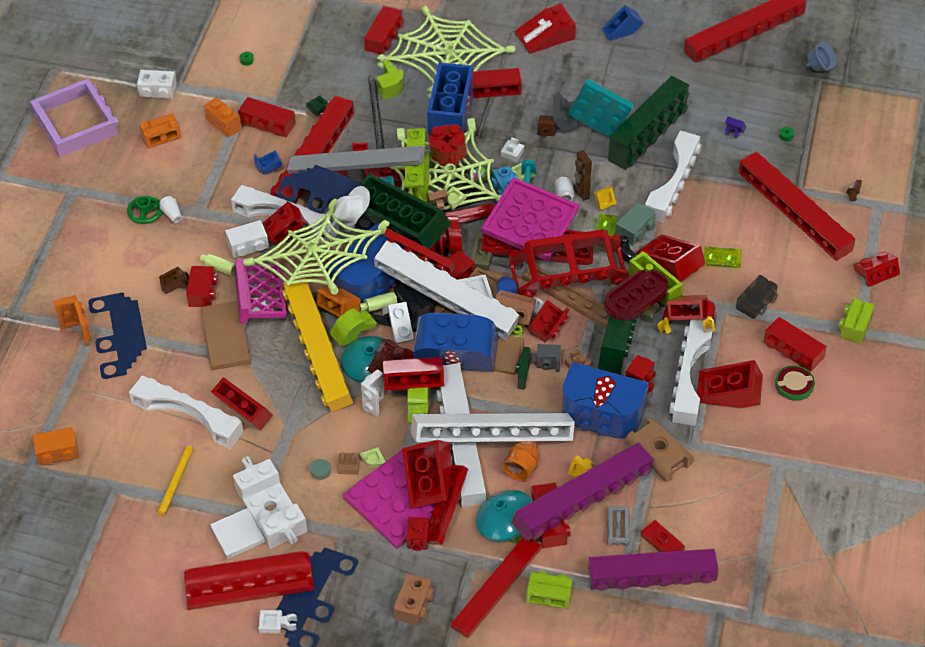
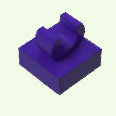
(736, 125)

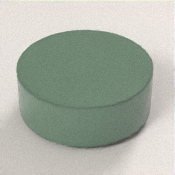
(320, 469)

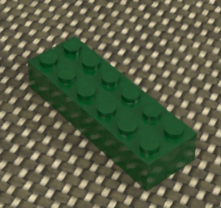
(648, 122)
(405, 212)

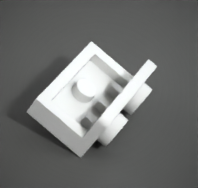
(372, 392)

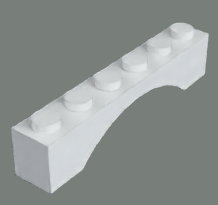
(684, 152)
(256, 203)
(154, 396)
(687, 401)

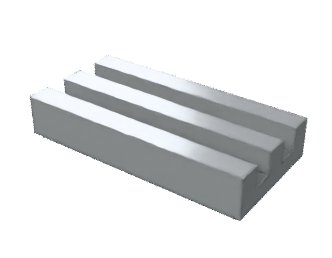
(618, 540)

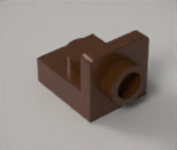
(546, 126)
(174, 279)

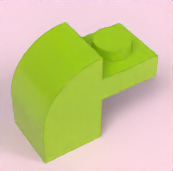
(390, 83)
(350, 325)
(417, 402)

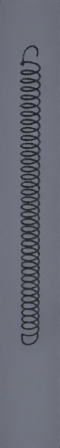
(373, 112)

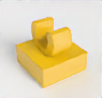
(604, 197)
(579, 466)

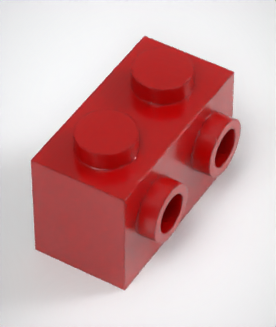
(284, 219)
(642, 369)

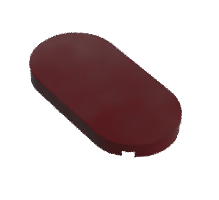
(635, 294)

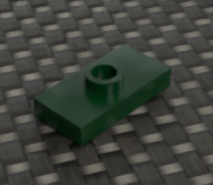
(522, 367)

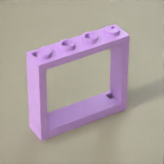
(80, 139)

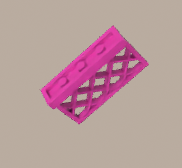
(245, 291)

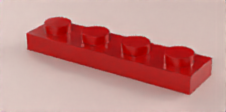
(424, 253)
(444, 510)

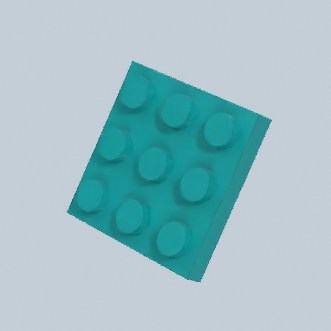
(600, 108)

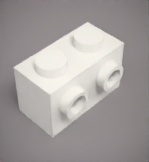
(156, 84)
(247, 239)

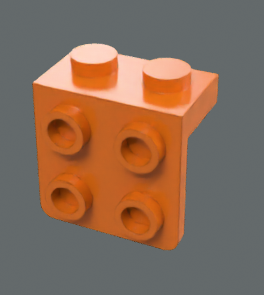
(69, 315)

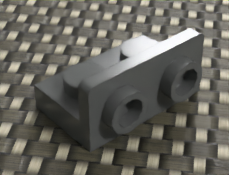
(560, 114)

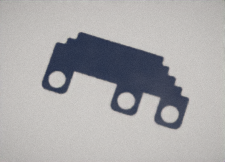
(323, 185)
(127, 332)
(305, 603)

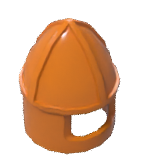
(524, 455)

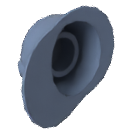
(822, 57)

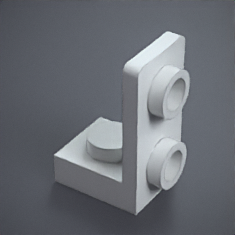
(399, 321)

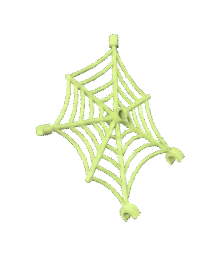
(449, 49)
(450, 170)
(313, 251)

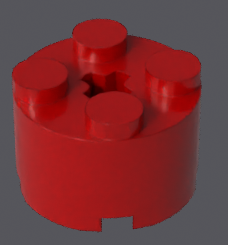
(447, 144)

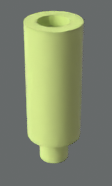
(221, 265)
(377, 302)

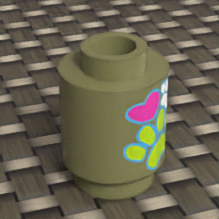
(475, 174)

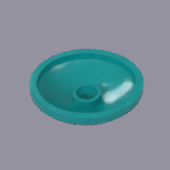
(358, 357)
(497, 512)

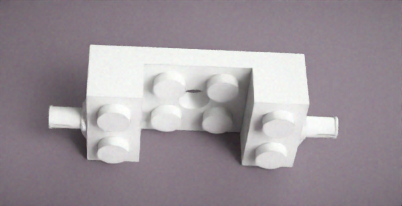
(261, 487)

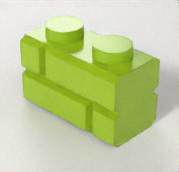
(857, 320)
(549, 589)

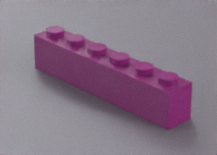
(652, 569)

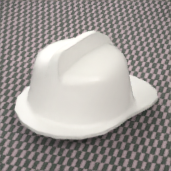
(351, 207)

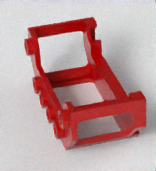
(568, 243)

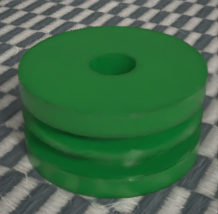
(246, 58)
(786, 134)

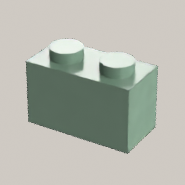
(636, 223)

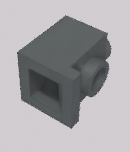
(547, 356)

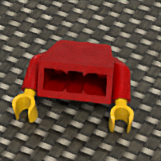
(688, 308)

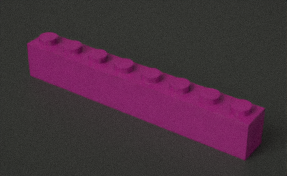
(582, 492)

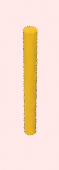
(175, 480)

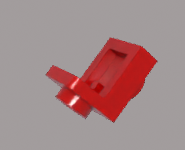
(417, 533)

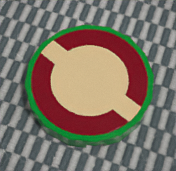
(794, 382)

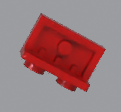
(878, 268)
(547, 321)

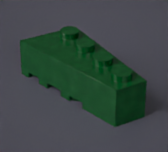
(615, 344)

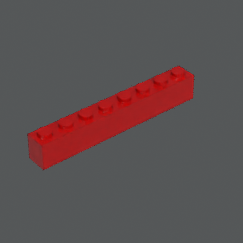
(742, 27)
(321, 137)
(797, 206)

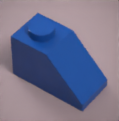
(623, 24)

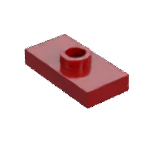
(661, 538)

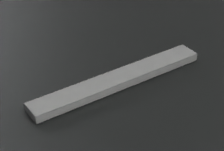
(358, 159)

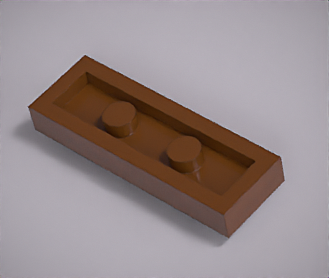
(583, 175)

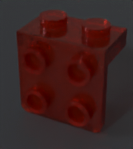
(388, 351)

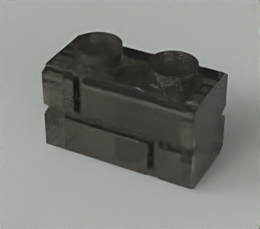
(757, 297)

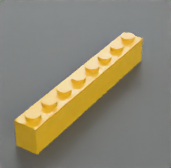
(318, 346)

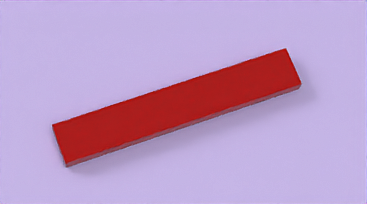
(495, 587)

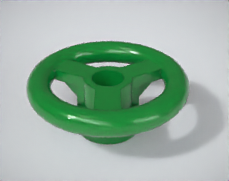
(144, 204)

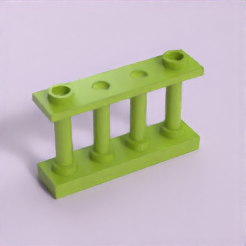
(418, 175)

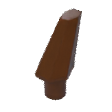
(854, 190)

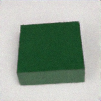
(317, 105)

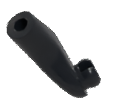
(627, 253)

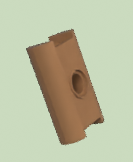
(670, 458)

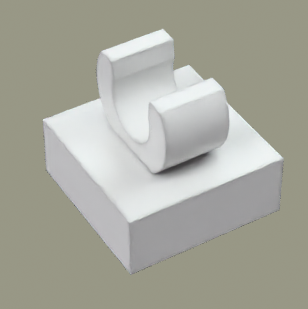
(512, 150)

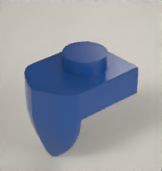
(268, 162)
(506, 284)

